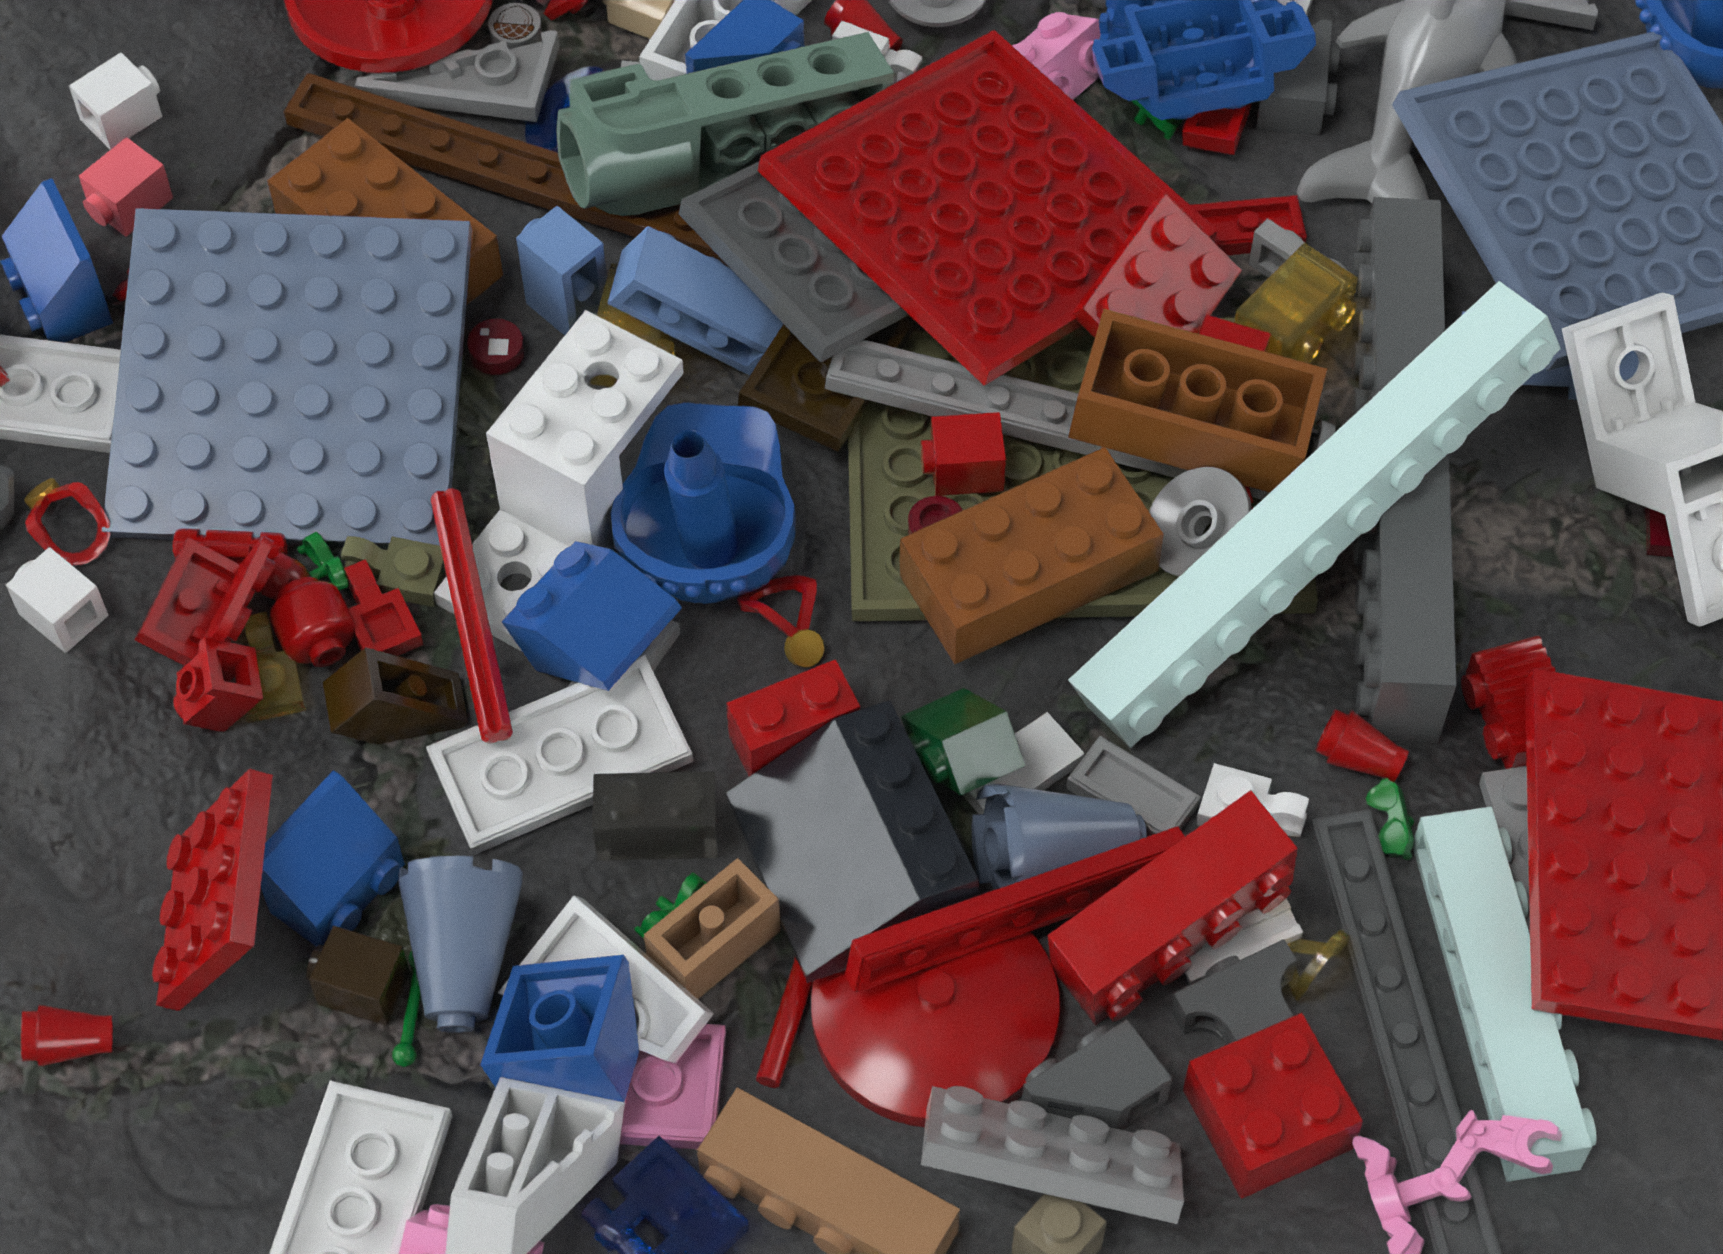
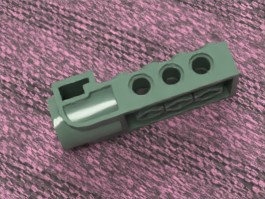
(652, 142)

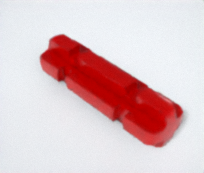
(231, 544)

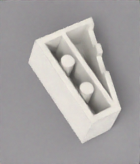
(530, 1166)

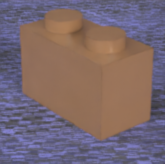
(715, 929)

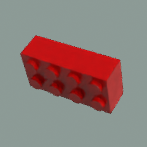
(1173, 908)

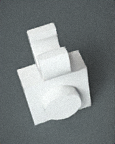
(1229, 784)

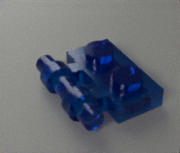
(673, 1200)

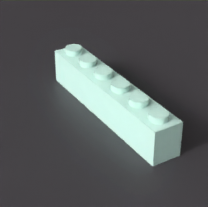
(1488, 962)

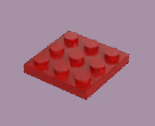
(213, 891)

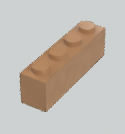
(820, 1184)

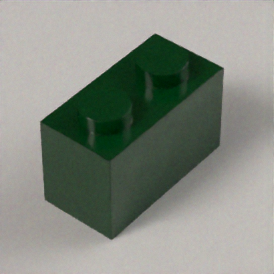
(963, 741)

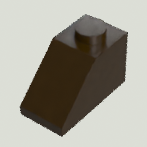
(392, 698)

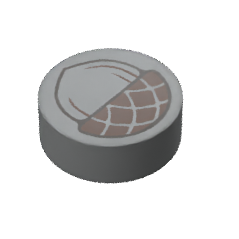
(515, 24)

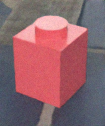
(121, 183)

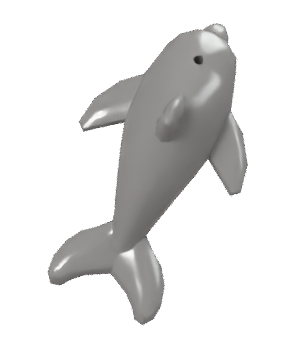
(1423, 46)

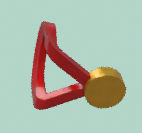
(50, 491)
(802, 645)

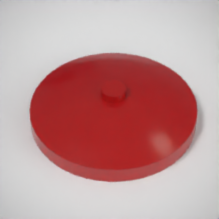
(385, 33)
(954, 1024)

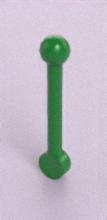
(404, 1053)

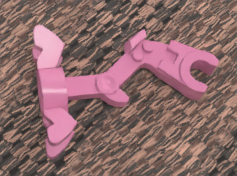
(1506, 1138)

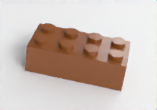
(361, 178)
(1196, 401)
(1030, 555)

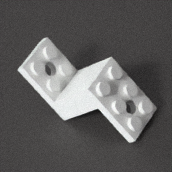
(1653, 438)
(560, 456)

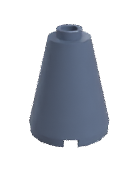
(1043, 830)
(458, 933)

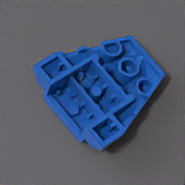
(1198, 52)

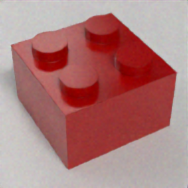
(1271, 1105)

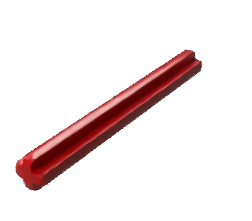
(471, 616)

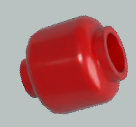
(312, 622)

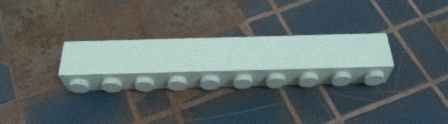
(1316, 513)

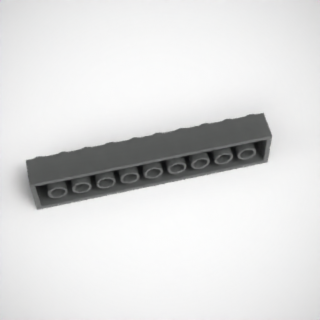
(1408, 553)

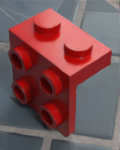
(203, 599)

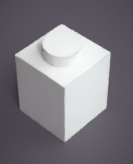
(117, 100)
(57, 599)

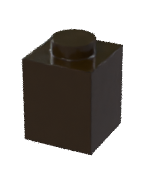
(358, 975)

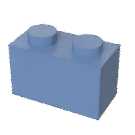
(561, 268)

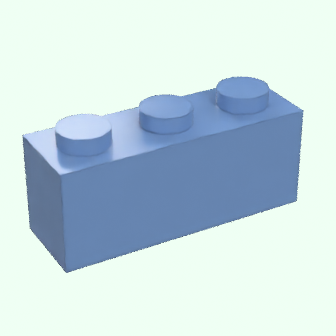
(692, 300)

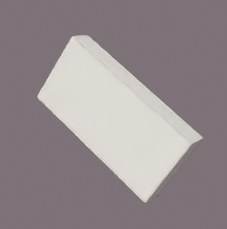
(1047, 756)

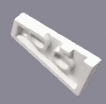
(664, 1010)

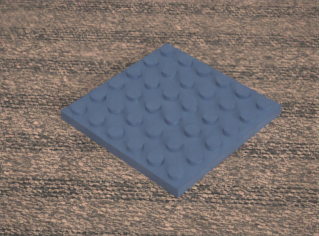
(1583, 179)
(288, 375)

